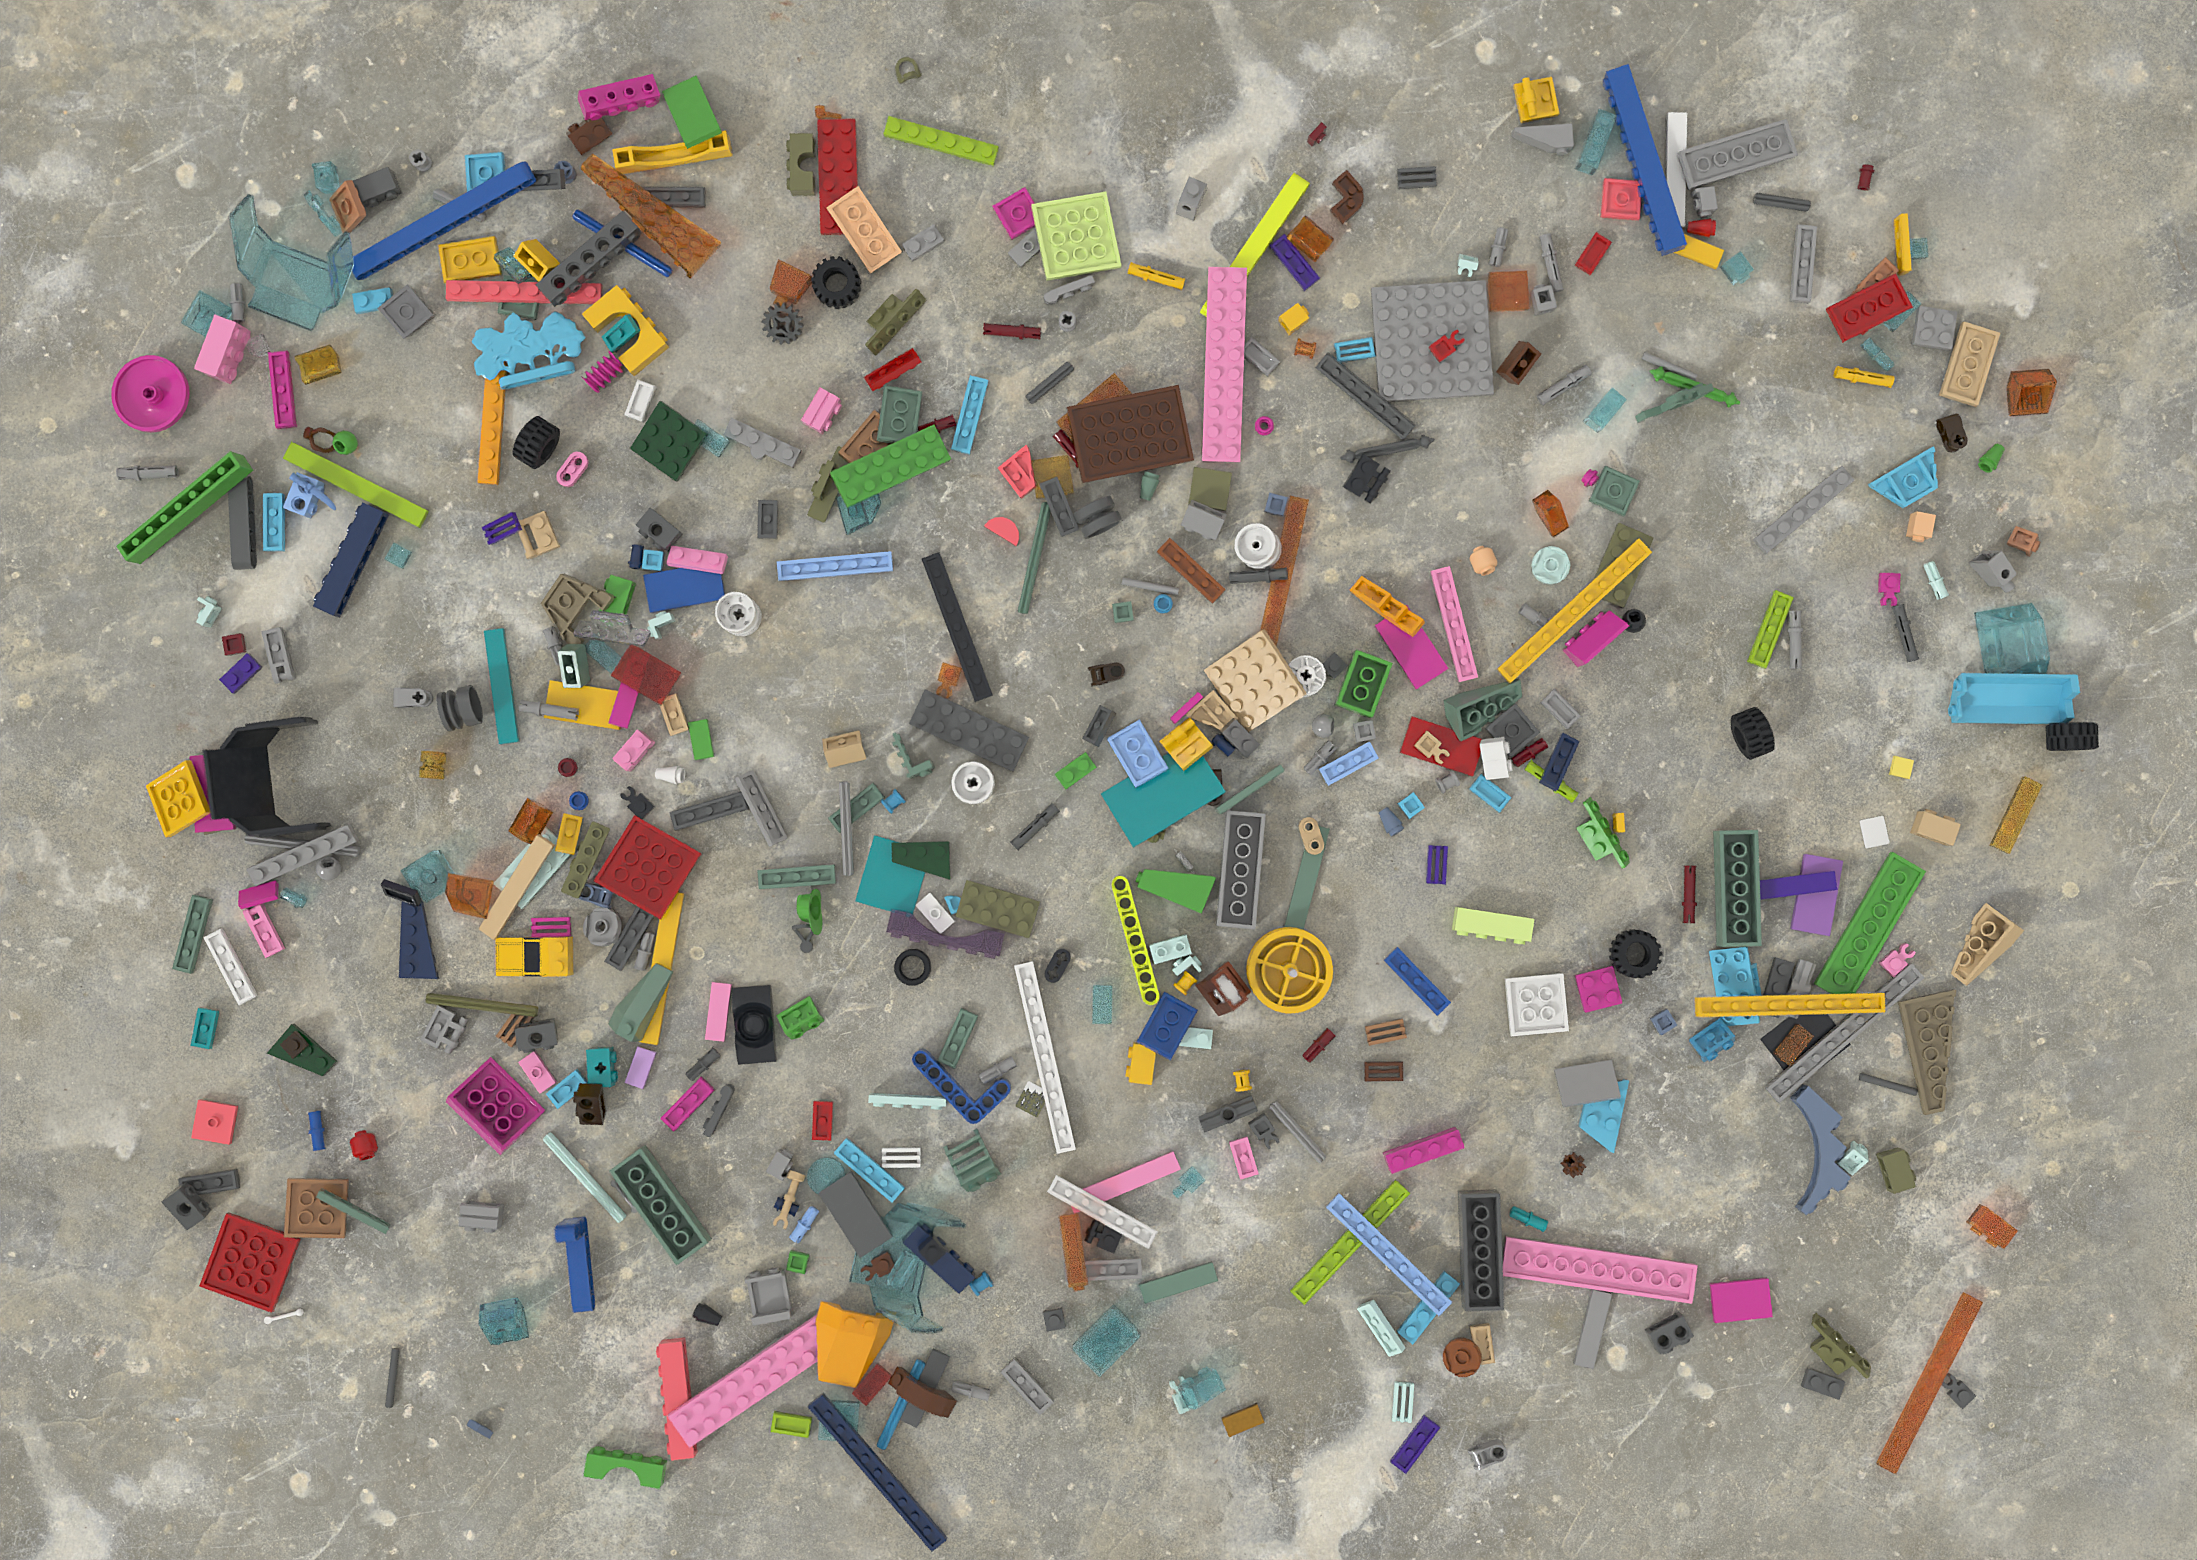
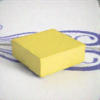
(1901, 767)

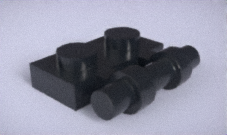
(1362, 474)
(1107, 1238)

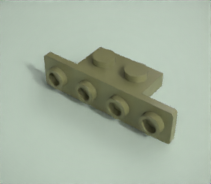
(891, 318)
(825, 489)
(585, 860)
(1835, 1350)

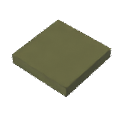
(1210, 488)

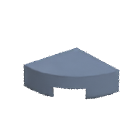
(479, 1428)

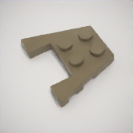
(568, 599)

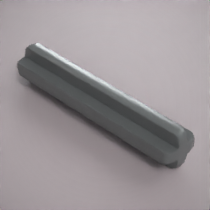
(1782, 202)
(1049, 382)

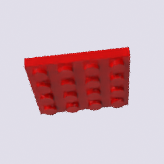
(647, 867)
(249, 1262)

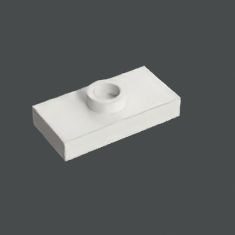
(935, 913)

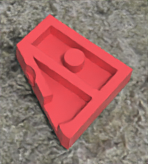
(1019, 472)

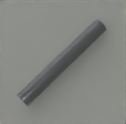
(1888, 1084)
(392, 1377)

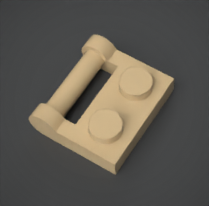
(542, 532)

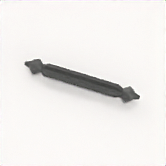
(1389, 448)

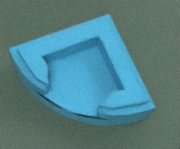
(953, 903)

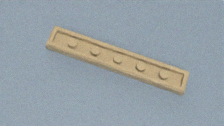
(516, 886)

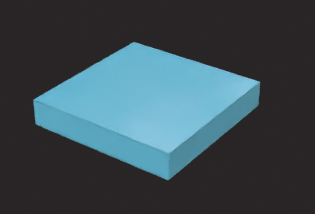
(483, 167)

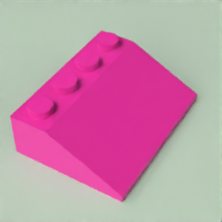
(495, 1105)

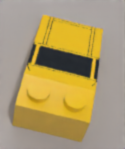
(534, 956)

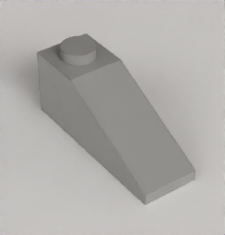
(1547, 137)

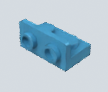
(1713, 1040)

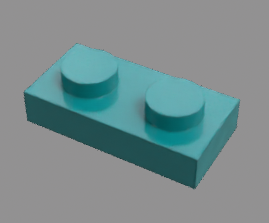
(620, 333)
(204, 1028)

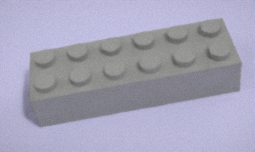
(1240, 869)

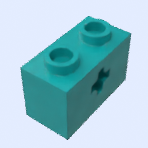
(606, 1057)

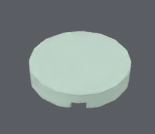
(1550, 565)

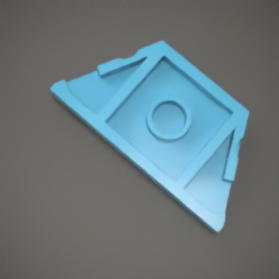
(1909, 480)
(1603, 1118)

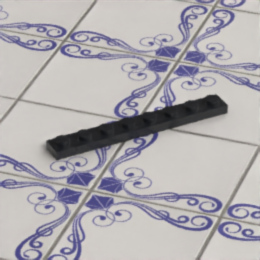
(957, 627)

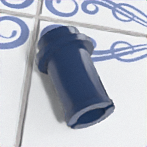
(636, 557)
(1223, 744)
(779, 1204)

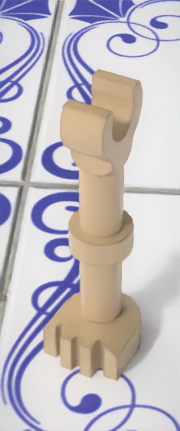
(789, 1198)

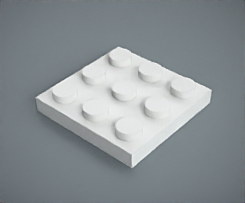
(1536, 1004)

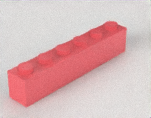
(676, 1392)

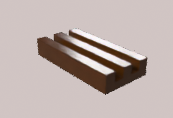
(1367, 1071)

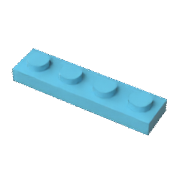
(969, 415)
(869, 1170)
(1423, 1314)

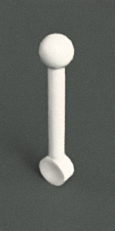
(267, 1320)

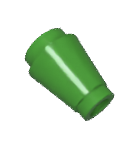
(1991, 458)

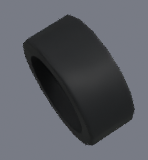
(898, 969)

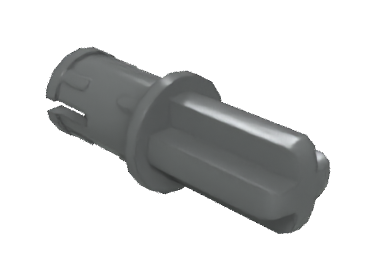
(703, 1064)

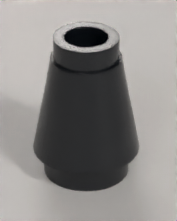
(706, 1314)

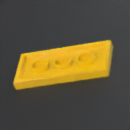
(593, 703)

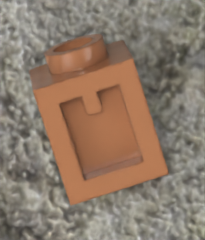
(2024, 540)

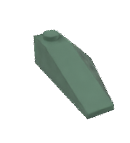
(1476, 707)
(639, 1005)

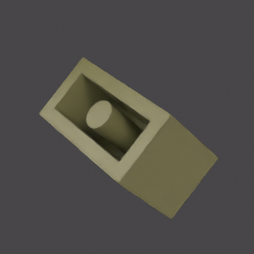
(1896, 1170)

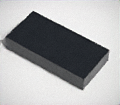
(401, 892)

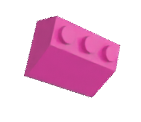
(1594, 638)

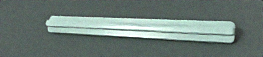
(584, 1177)

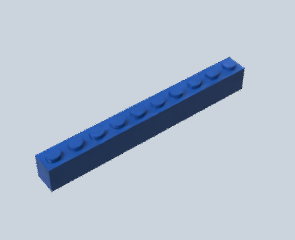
(1645, 160)

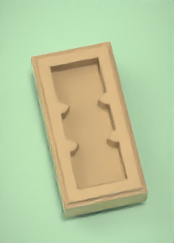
(1482, 1338)

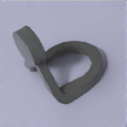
(806, 946)

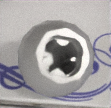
(1323, 725)
(328, 868)

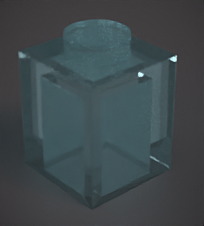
(1737, 269)

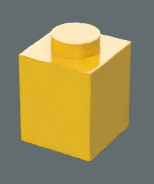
(1294, 318)

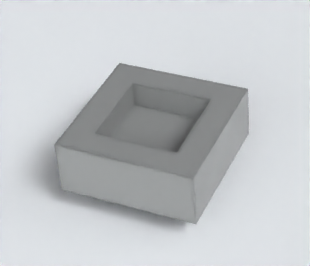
(1364, 731)

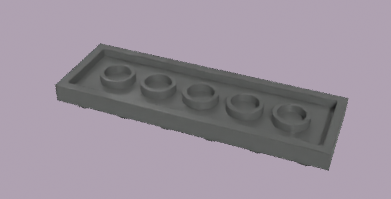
(969, 730)

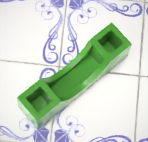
(648, 1470)

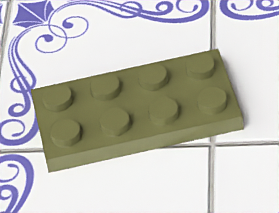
(1621, 539)
(997, 909)

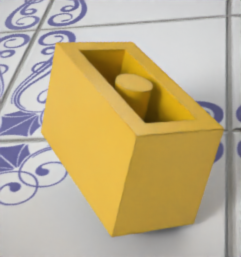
(536, 258)
(1141, 1064)

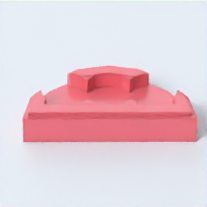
(1004, 528)

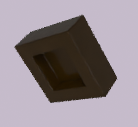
(294, 1044)

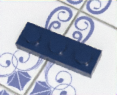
(1559, 762)

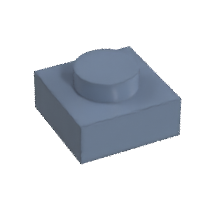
(1276, 504)
(1663, 1021)

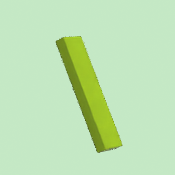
(1770, 629)

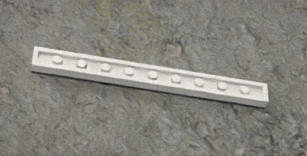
(1045, 1057)

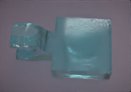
(1190, 1181)

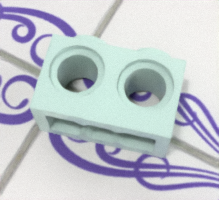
(1170, 949)

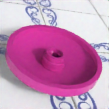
(150, 393)

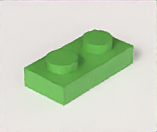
(1075, 770)

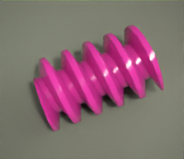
(603, 372)

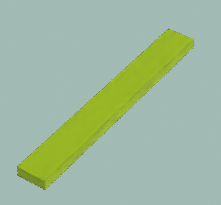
(355, 484)
(1347, 1244)

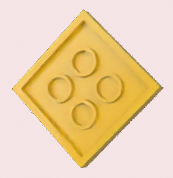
(178, 798)

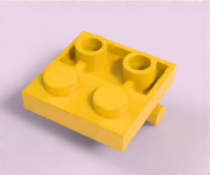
(1536, 99)
(1186, 744)

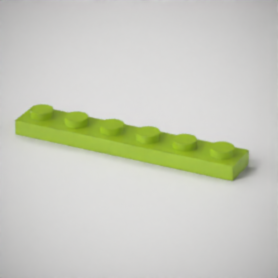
(941, 141)

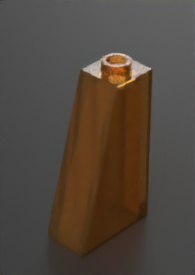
(1073, 1251)

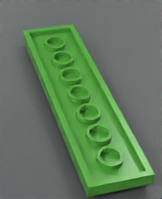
(1870, 926)

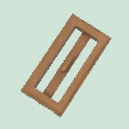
(505, 1039)
(1387, 1039)

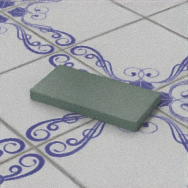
(1249, 789)

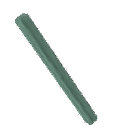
(1034, 559)

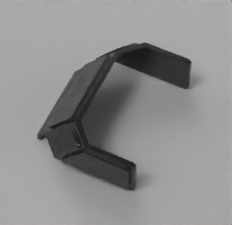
(241, 780)

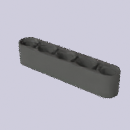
(242, 525)

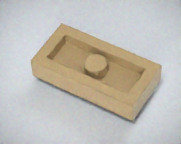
(674, 715)

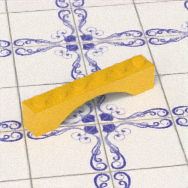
(638, 159)

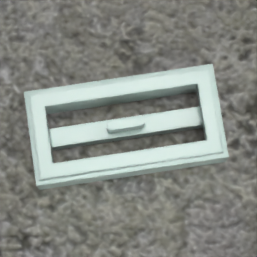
(1401, 1418)

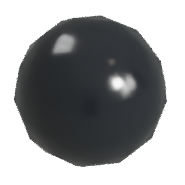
(1635, 620)

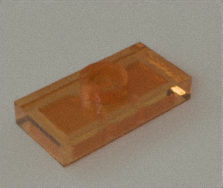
(1793, 1044)

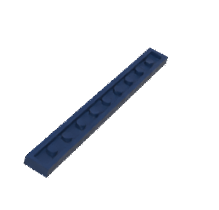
(877, 1472)

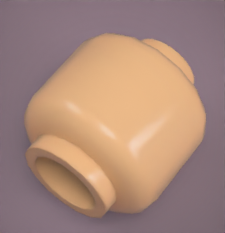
(1483, 560)

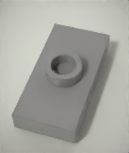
(1025, 249)

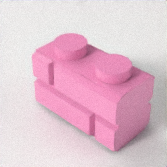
(821, 411)
(633, 750)

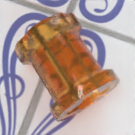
(1305, 348)

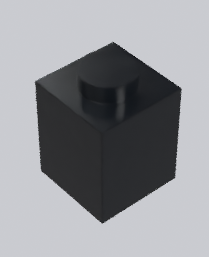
(932, 1249)

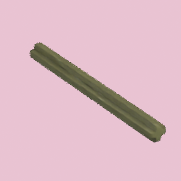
(479, 1004)

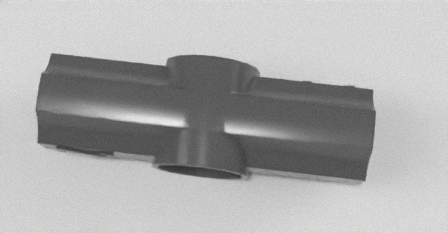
(1240, 1109)

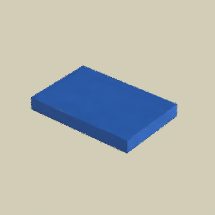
(1167, 1025)

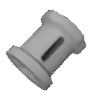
(417, 155)
(1064, 326)
(1447, 782)

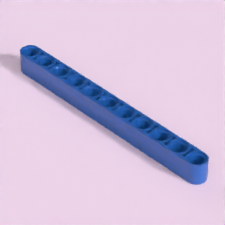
(442, 220)

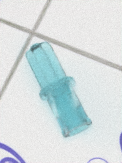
(1877, 354)

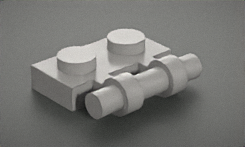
(438, 1027)

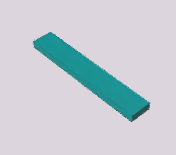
(501, 686)

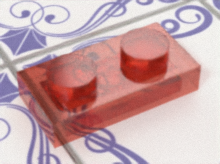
(871, 1384)

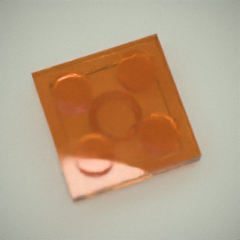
(1508, 291)

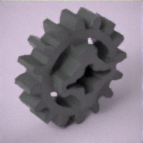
(787, 329)

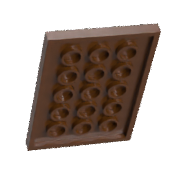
(1130, 433)

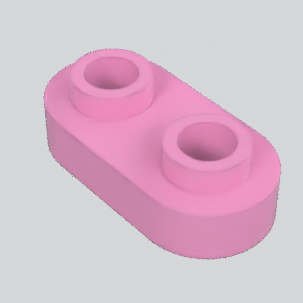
(570, 467)

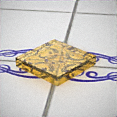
(1049, 468)

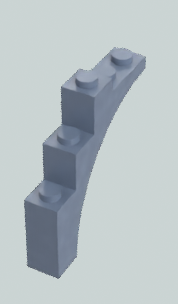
(1827, 1148)

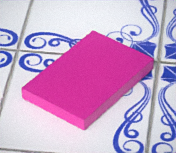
(1741, 1300)

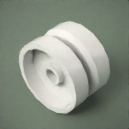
(1258, 546)
(968, 772)

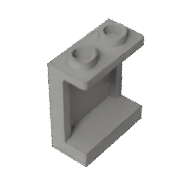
(769, 1296)

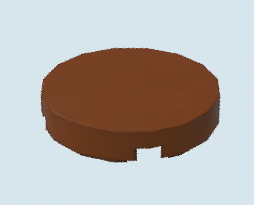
(1462, 1357)

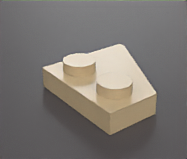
(1212, 711)

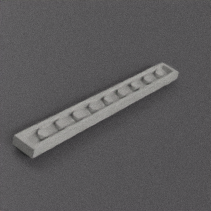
(1840, 1036)

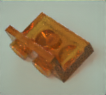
(1310, 238)

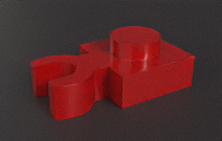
(1445, 347)

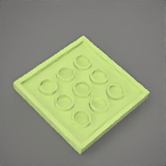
(1076, 236)

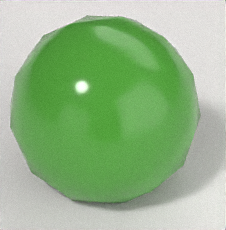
(345, 442)

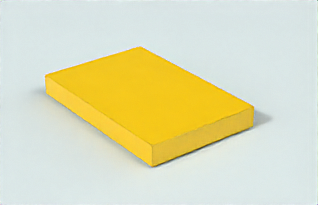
(469, 259)

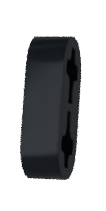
(1053, 962)

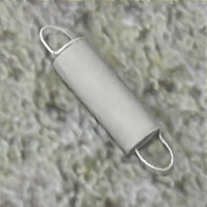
(1184, 861)

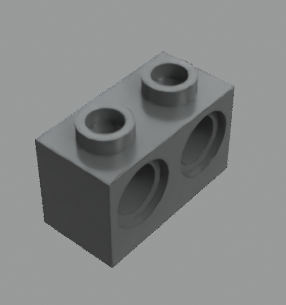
(1667, 1328)

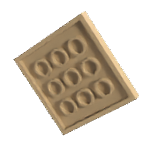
(1255, 681)

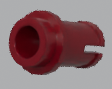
(1865, 177)

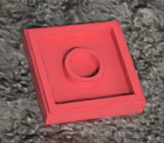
(1620, 199)

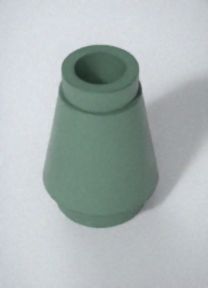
(1148, 485)

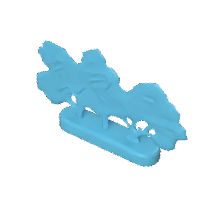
(522, 344)

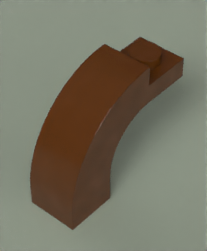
(920, 1395)

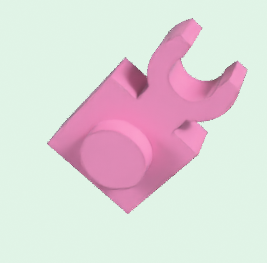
(1895, 961)

